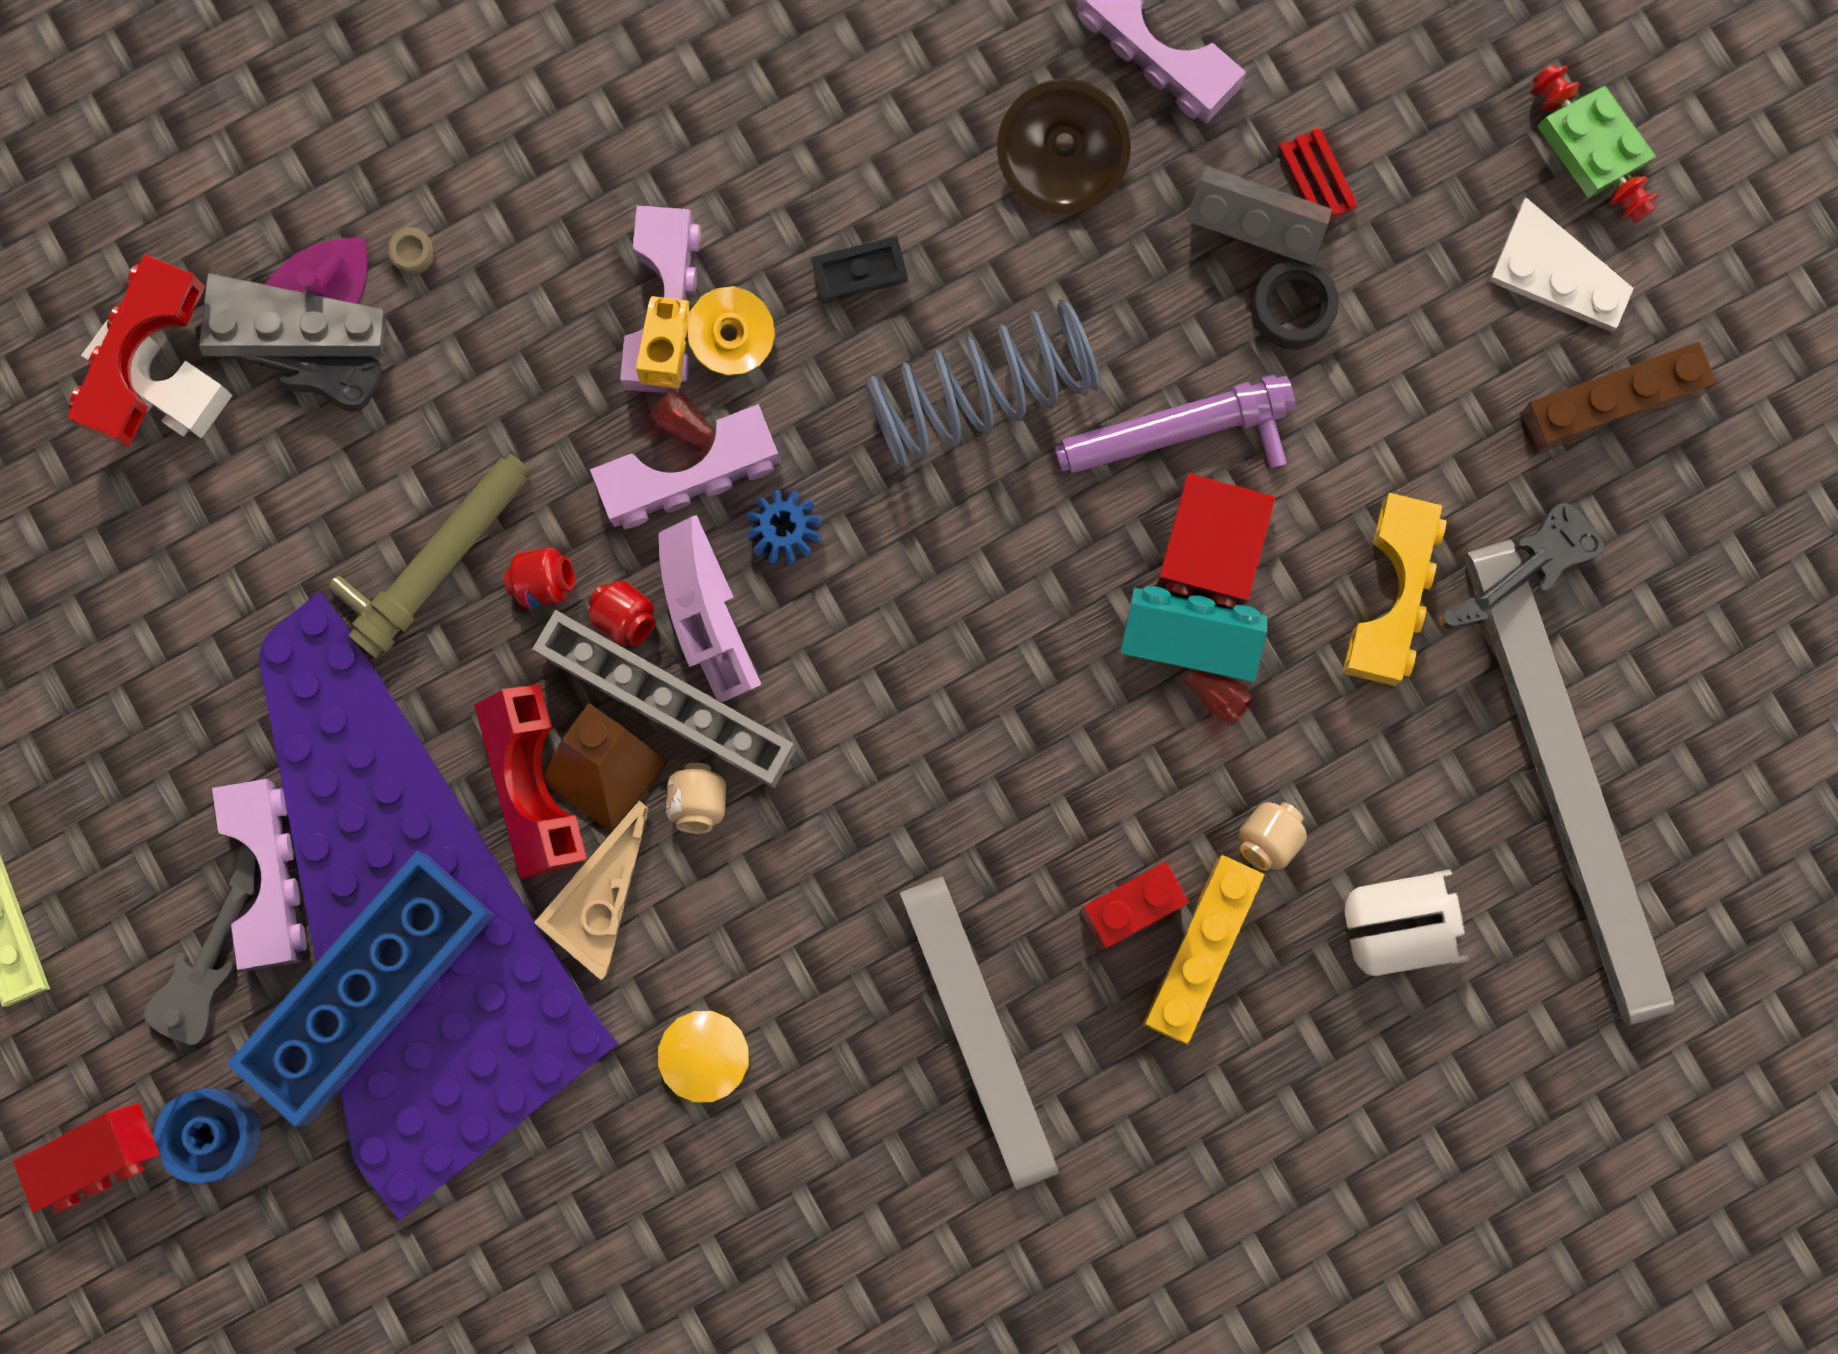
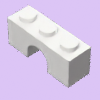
(187, 398)

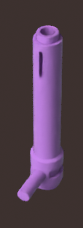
(1242, 406)

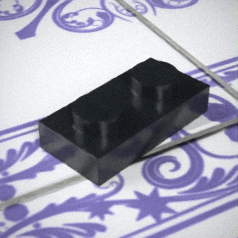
(859, 269)

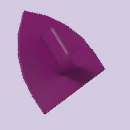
(326, 270)

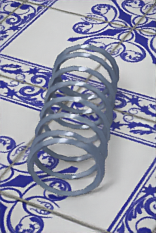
(892, 425)

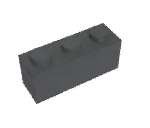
(1259, 215)

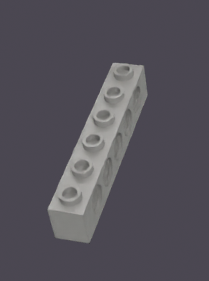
(664, 699)

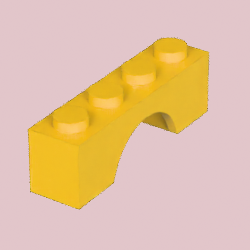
(1406, 535)
(1203, 949)

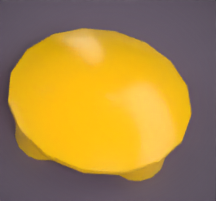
(703, 1056)

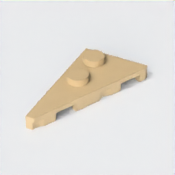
(591, 905)

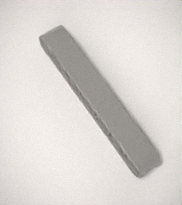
(979, 1033)

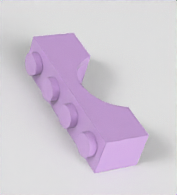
(1198, 78)
(665, 245)
(739, 450)
(269, 930)

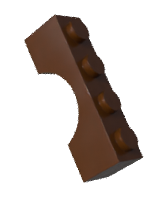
(1617, 395)

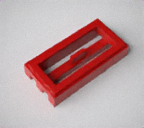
(1302, 143)

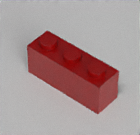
(86, 1160)

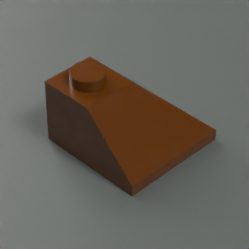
(602, 768)

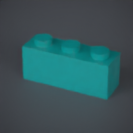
(1194, 633)

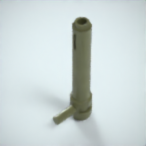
(394, 609)

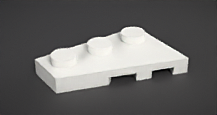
(1559, 271)

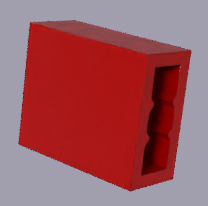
(1215, 541)
(1133, 906)

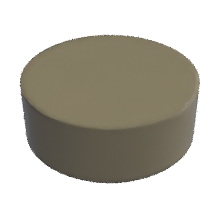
(411, 250)

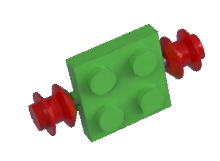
(1595, 142)

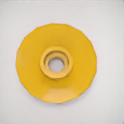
(742, 313)

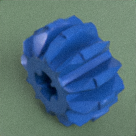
(775, 513)

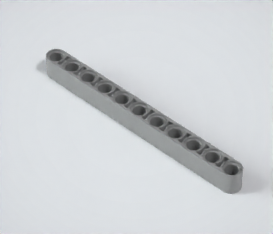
(1572, 791)

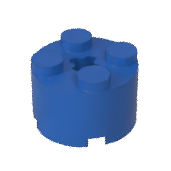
(185, 1148)

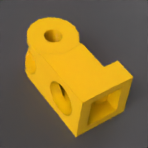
(663, 342)

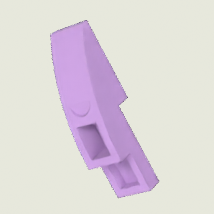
(697, 608)

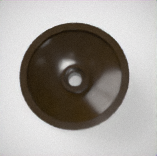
(1059, 176)

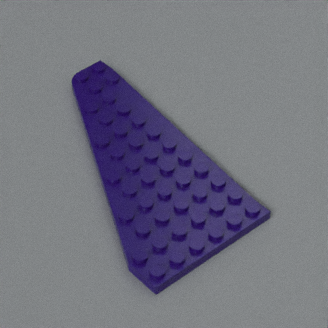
(360, 801)

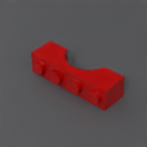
(154, 300)
(514, 734)

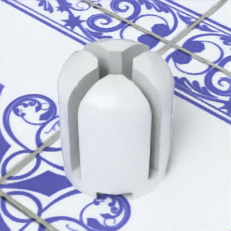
(1400, 901)

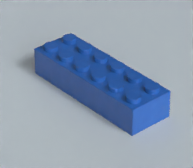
(360, 989)

